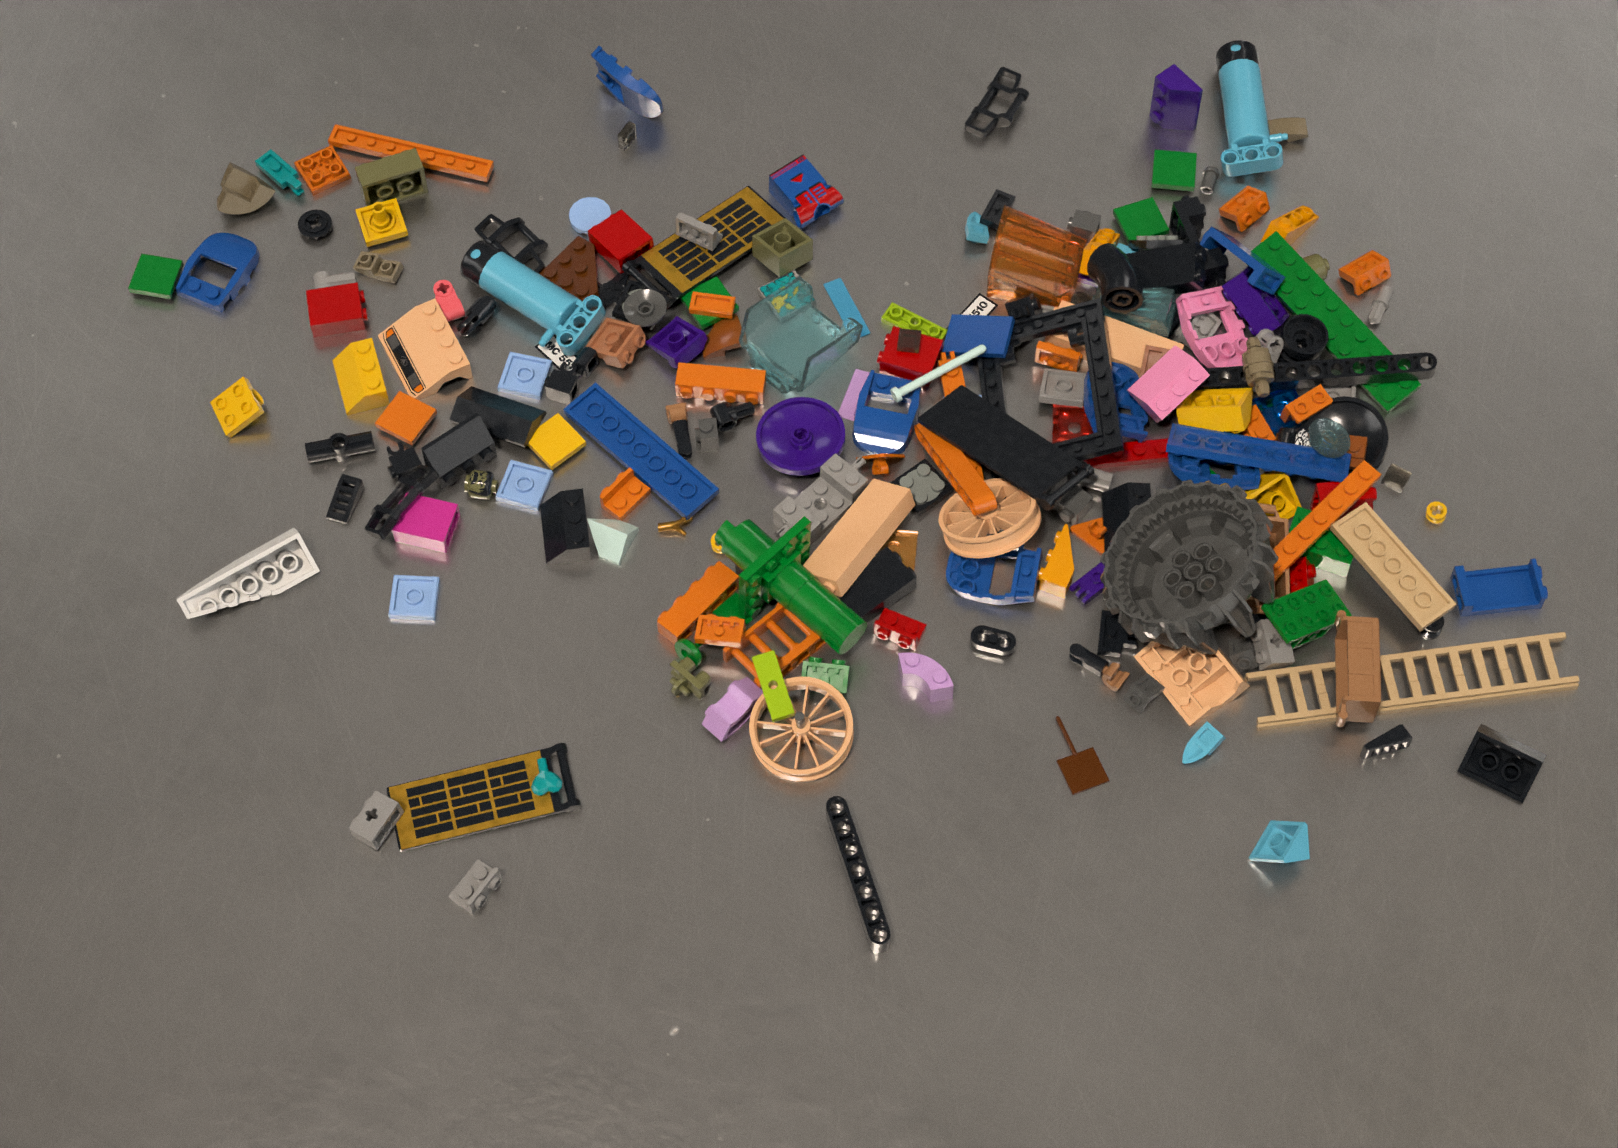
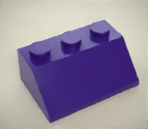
(1175, 100)
(1253, 304)

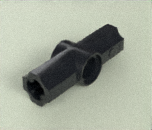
(328, 449)

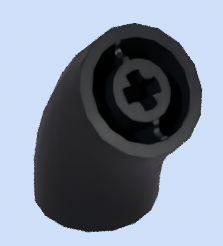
(1116, 278)

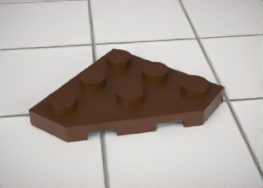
(575, 269)

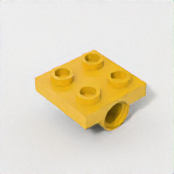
(237, 406)

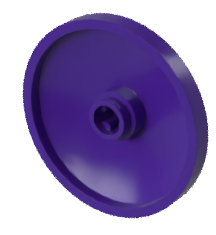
(800, 435)

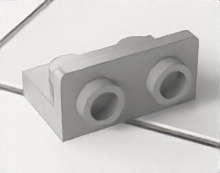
(697, 231)
(1204, 324)
(475, 886)

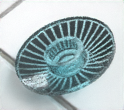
(1329, 438)

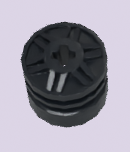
(1303, 339)

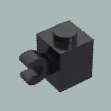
(1023, 306)
(562, 385)
(402, 461)

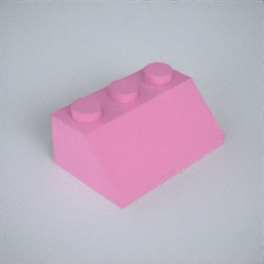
(1168, 383)

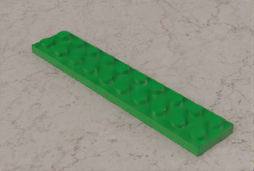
(1347, 335)

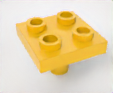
(381, 222)

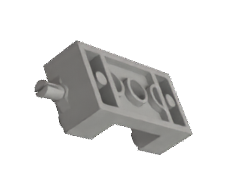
(836, 487)

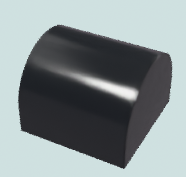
(586, 362)

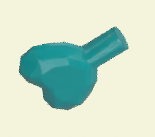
(545, 780)

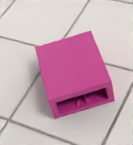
(427, 524)

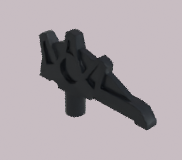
(612, 290)

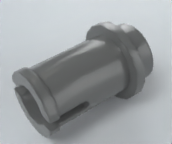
(1210, 175)

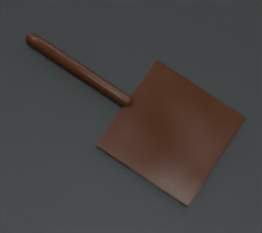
(1081, 769)

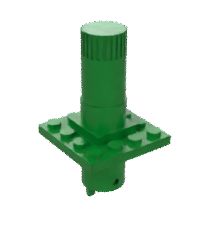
(777, 572)

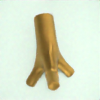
(674, 525)

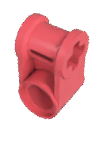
(448, 300)

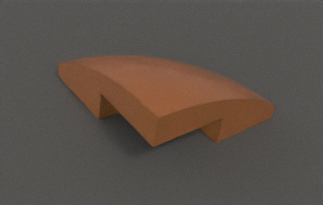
(722, 337)

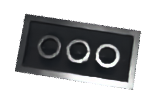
(501, 416)

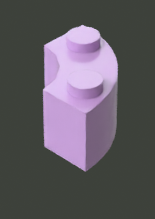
(926, 675)
(732, 709)

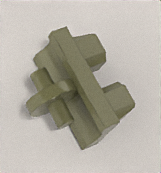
(685, 682)

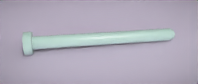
(897, 393)

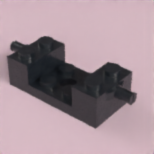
(1187, 223)

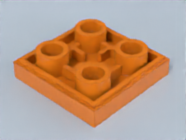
(322, 170)
(406, 418)

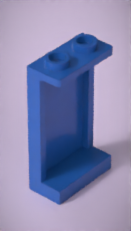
(1263, 276)
(1498, 589)

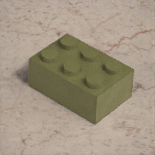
(392, 177)

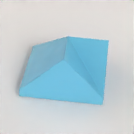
(1282, 843)

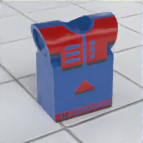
(803, 191)

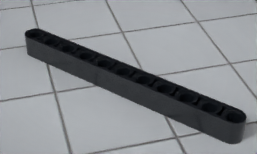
(1326, 378)

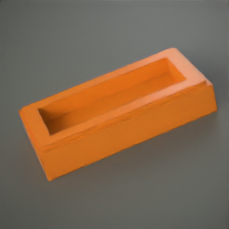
(712, 305)

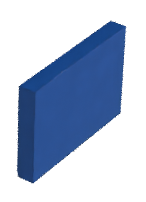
(974, 330)

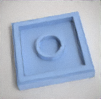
(524, 375)
(524, 485)
(414, 597)

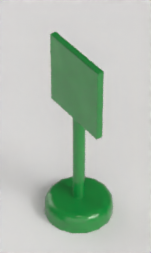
(727, 609)

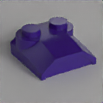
(678, 342)

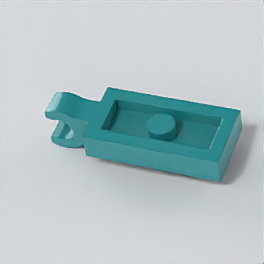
(279, 172)

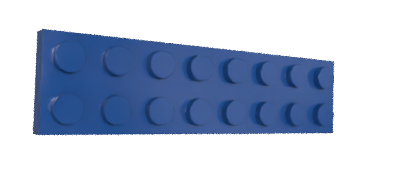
(641, 450)
(1256, 452)

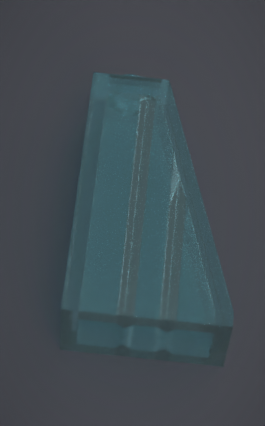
(1154, 314)

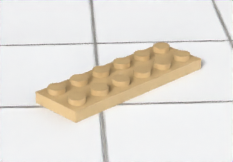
(1393, 566)

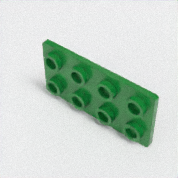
(1305, 613)

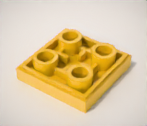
(555, 441)

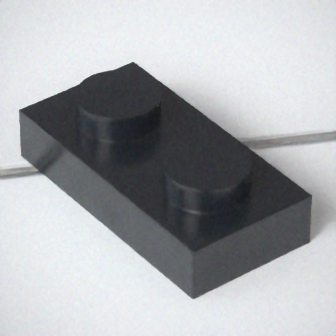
(993, 211)

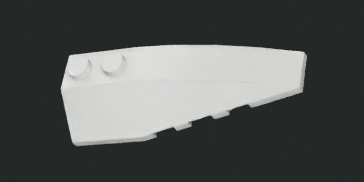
(255, 575)

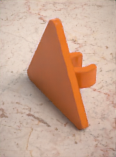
(879, 462)
(1091, 533)

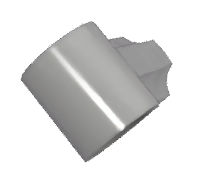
(326, 279)
(1099, 481)

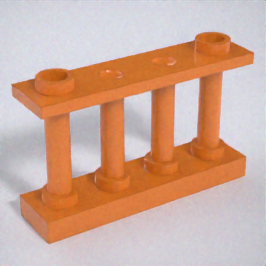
(797, 652)

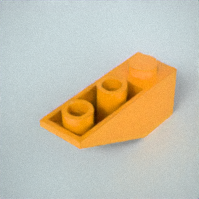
(1292, 224)
(1101, 237)
(1059, 571)

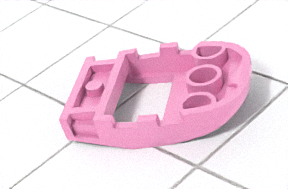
(1217, 350)

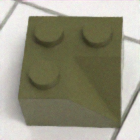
(782, 247)

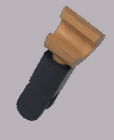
(678, 417)
(1111, 675)

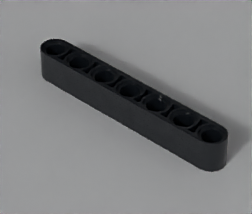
(860, 884)

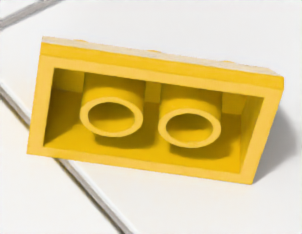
(360, 377)
(1217, 409)
(1277, 490)

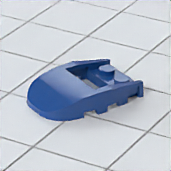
(625, 88)
(225, 249)
(1131, 425)
(879, 429)
(1198, 471)
(973, 577)

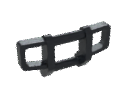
(1015, 95)
(517, 224)
(403, 485)

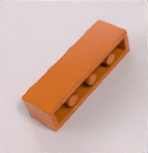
(720, 383)
(701, 598)

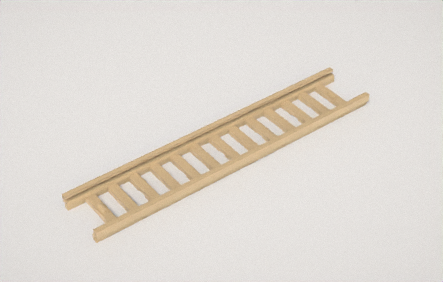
(1418, 701)

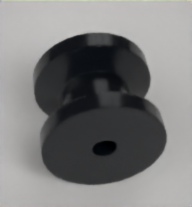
(1433, 630)

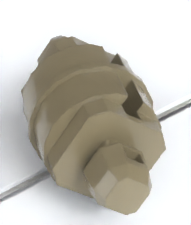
(1258, 367)

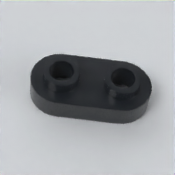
(993, 640)

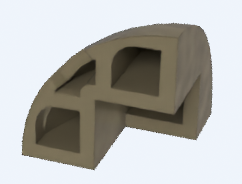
(242, 191)

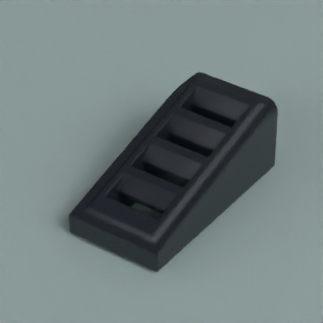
(348, 485)
(1392, 740)

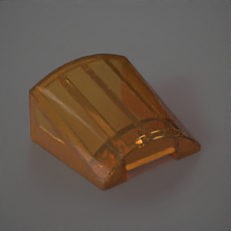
(1034, 259)

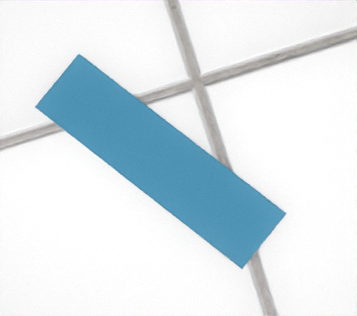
(844, 303)

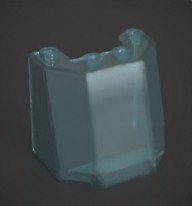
(794, 337)

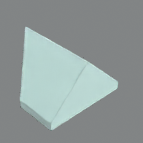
(612, 538)

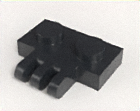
(1113, 636)

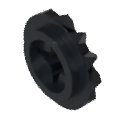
(313, 217)

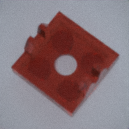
(1065, 415)

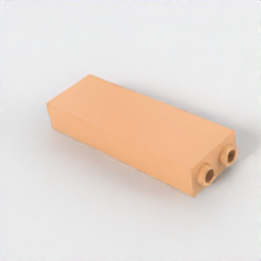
(1124, 340)
(859, 535)

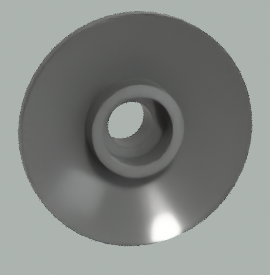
(643, 301)

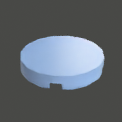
(587, 213)

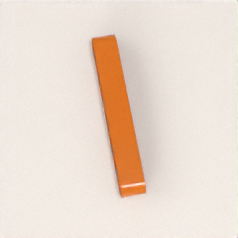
(957, 471)

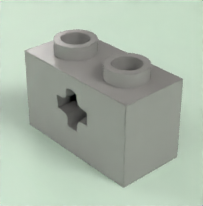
(1270, 647)
(376, 820)

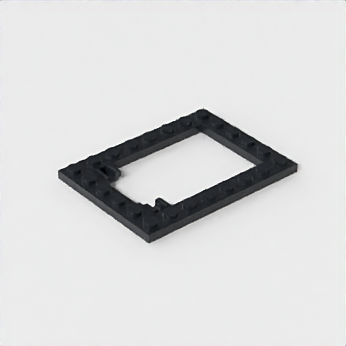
(1073, 319)

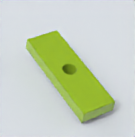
(905, 319)
(769, 675)

